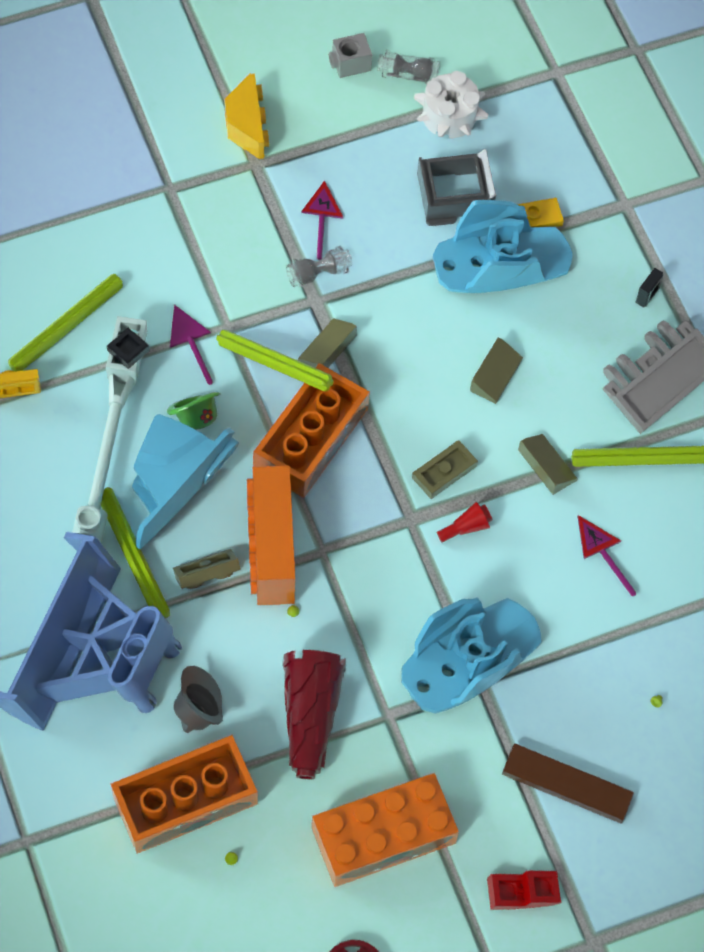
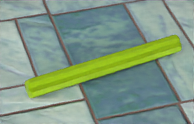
(65, 323)
(275, 360)
(638, 456)
(133, 554)

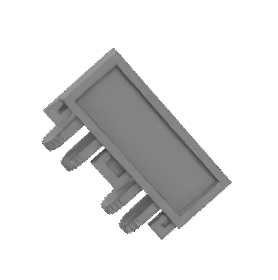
(665, 377)

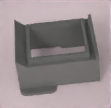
(447, 209)

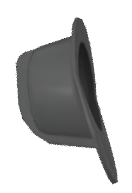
(198, 700)

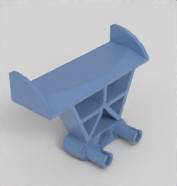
(66, 632)

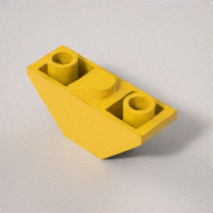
(245, 117)

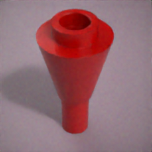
(472, 520)

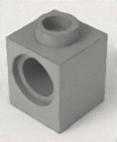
(351, 55)

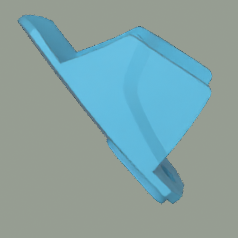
(505, 248)
(173, 468)
(472, 644)

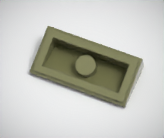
(329, 343)
(496, 371)
(546, 463)

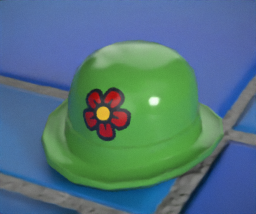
(196, 411)

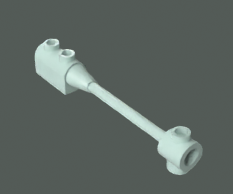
(91, 518)

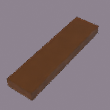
(568, 783)

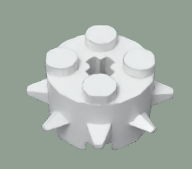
(451, 105)

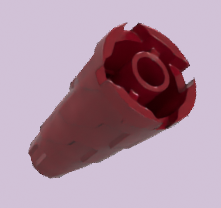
(311, 700)

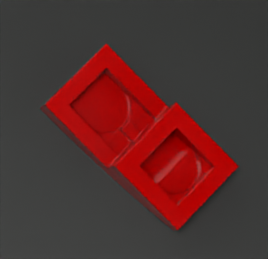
(523, 890)

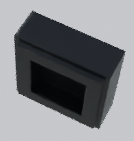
(649, 287)
(128, 348)

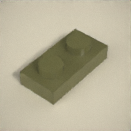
(444, 469)
(214, 566)

